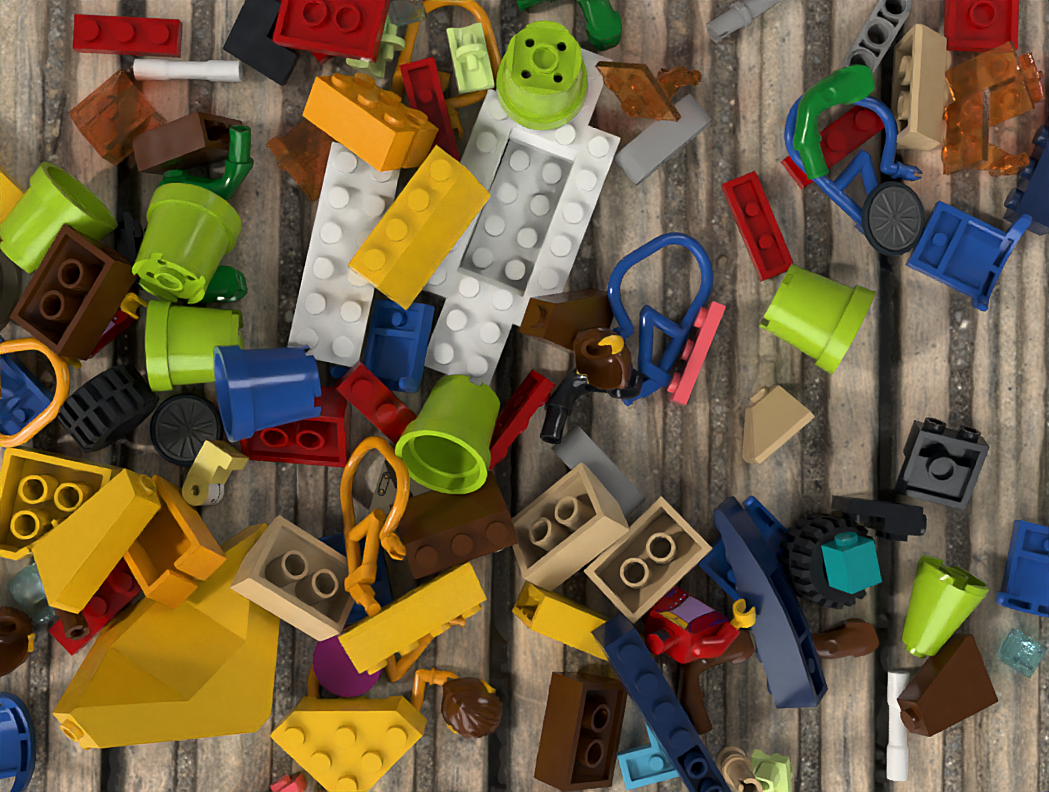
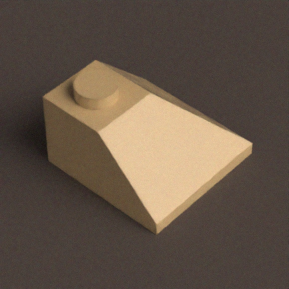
(771, 422)

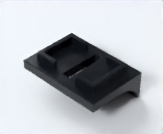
(128, 236)

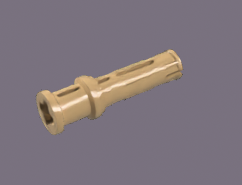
(737, 769)

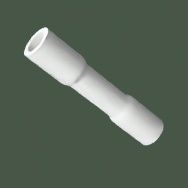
(210, 70)
(897, 747)

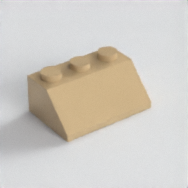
(919, 88)
(566, 528)
(648, 560)
(297, 580)

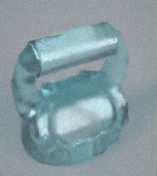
(28, 590)

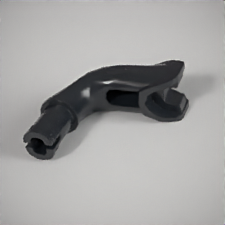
(571, 387)

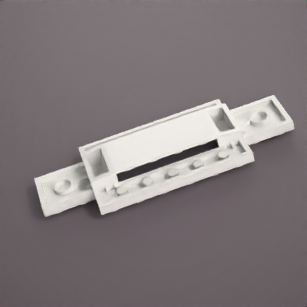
(524, 232)

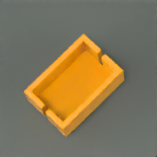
(370, 121)
(173, 549)

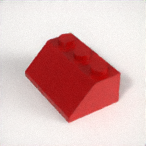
(307, 441)

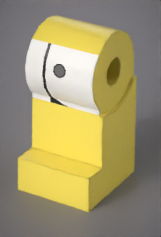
(210, 472)

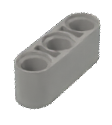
(882, 24)
(662, 140)
(578, 448)

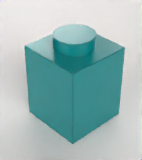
(851, 562)

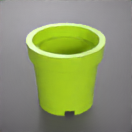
(545, 52)
(44, 208)
(185, 241)
(817, 315)
(183, 342)
(451, 436)

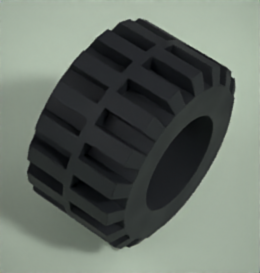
(107, 407)
(804, 558)

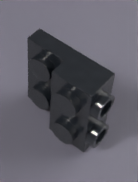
(941, 463)
(887, 518)

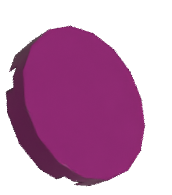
(338, 672)

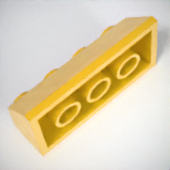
(420, 228)
(413, 616)

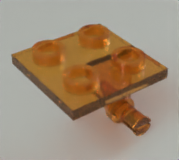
(1011, 79)
(644, 94)
(968, 139)
(304, 156)

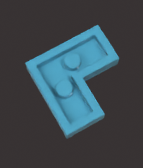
(645, 764)

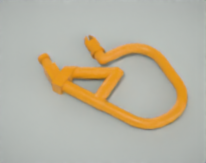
(461, 100)
(61, 394)
(363, 572)
(398, 669)

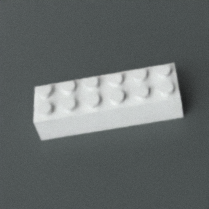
(332, 298)

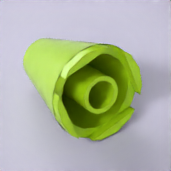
(939, 605)

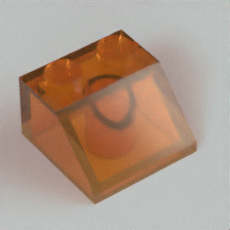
(114, 116)

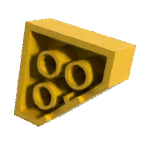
(41, 492)
(349, 739)

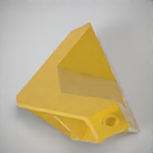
(179, 669)

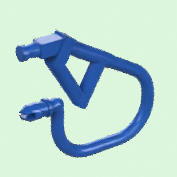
(860, 163)
(658, 376)

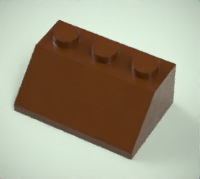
(74, 294)
(454, 528)
(580, 731)

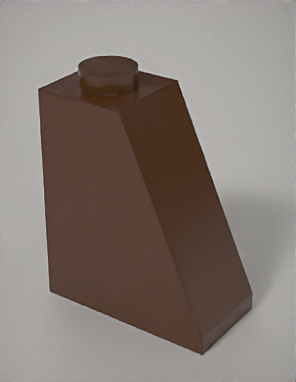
(183, 143)
(560, 316)
(947, 688)

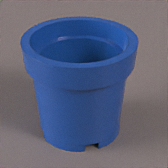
(264, 387)

